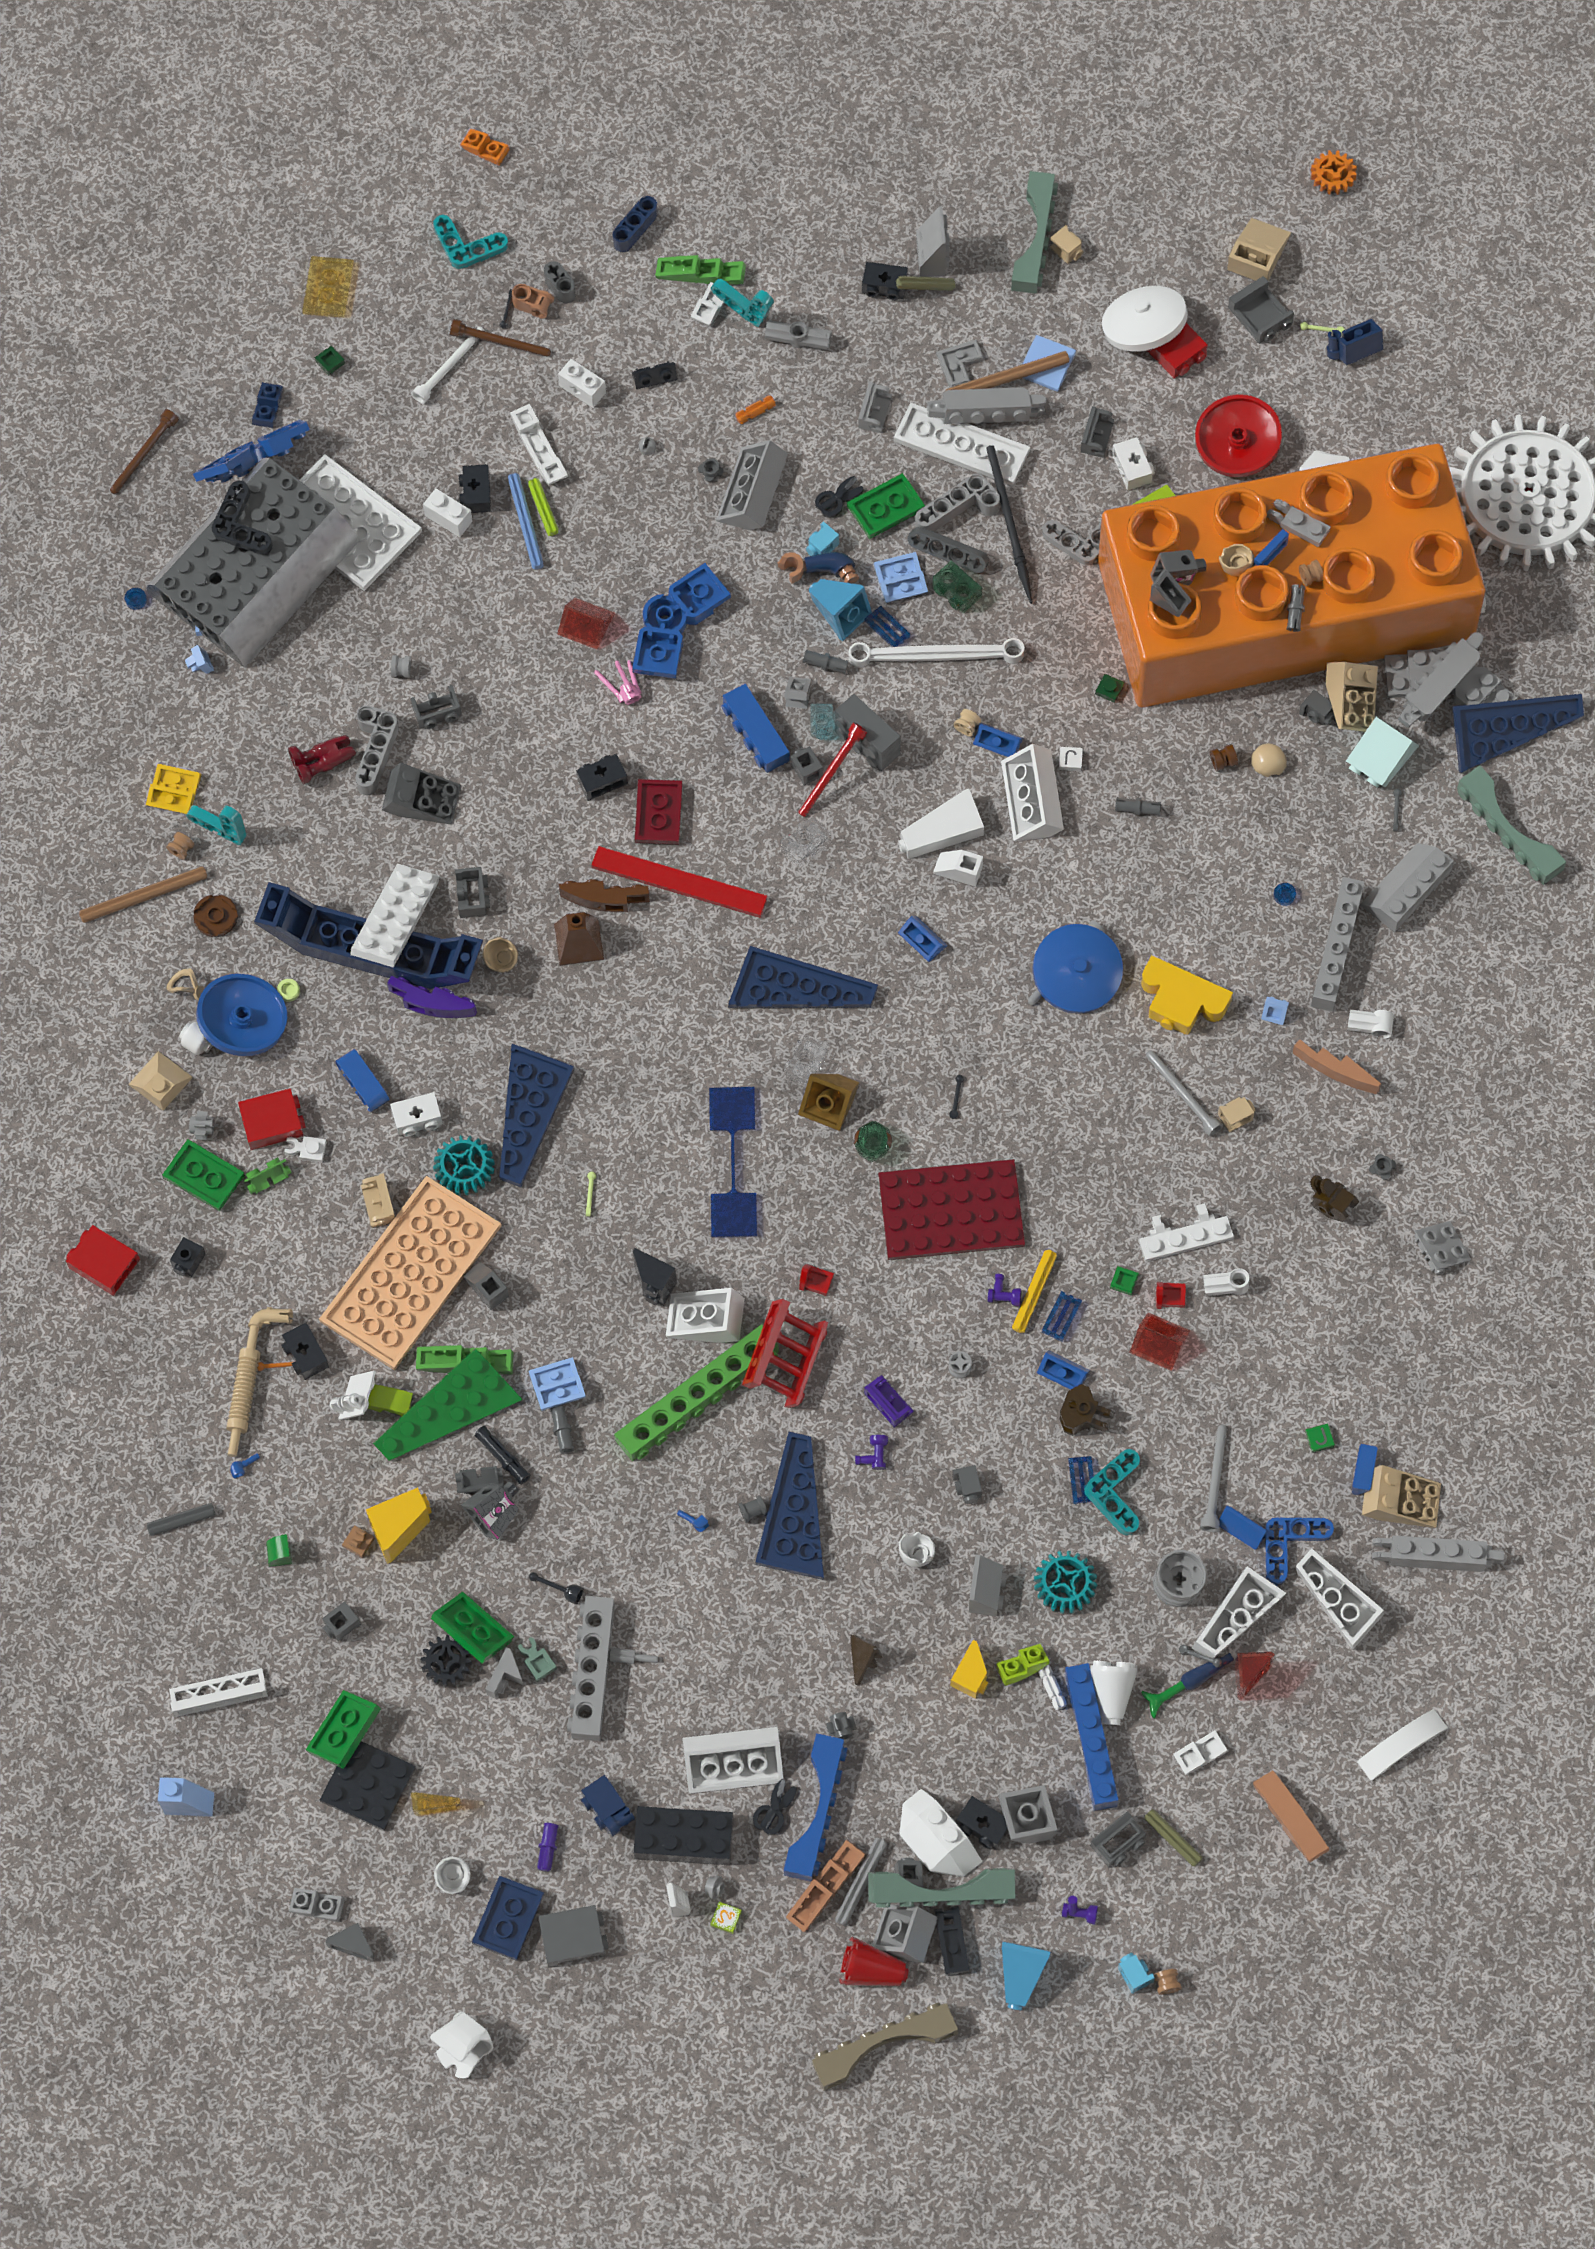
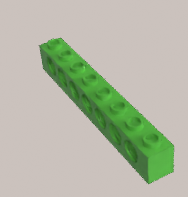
(682, 1395)

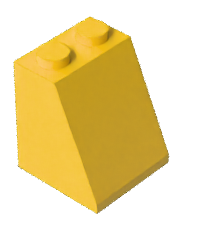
(399, 1521)

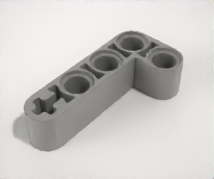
(931, 519)
(373, 752)

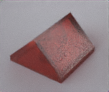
(584, 623)
(1159, 1341)
(1250, 1669)

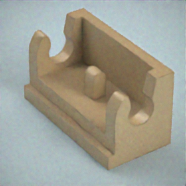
(377, 1200)

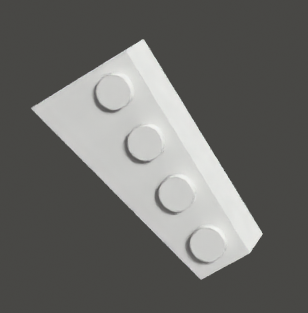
(1339, 1598)
(1240, 1609)

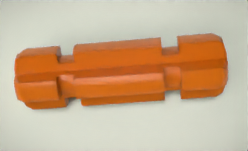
(755, 409)

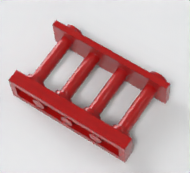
(764, 1353)

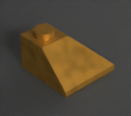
(828, 1099)

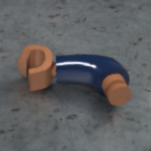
(833, 562)

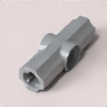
(809, 336)

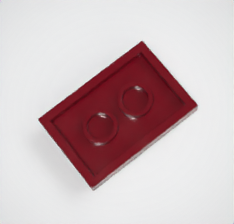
(658, 811)

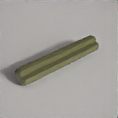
(925, 283)
(1173, 1837)

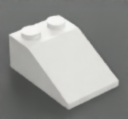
(706, 1315)

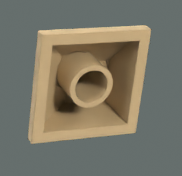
(160, 1080)

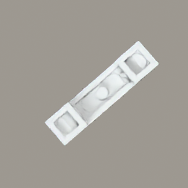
(538, 445)
(1401, 1744)

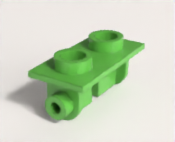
(275, 1171)

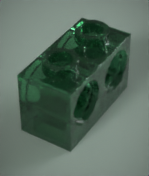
(961, 584)

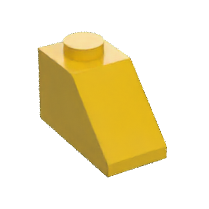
(971, 1673)

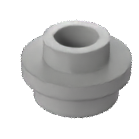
(714, 1887)

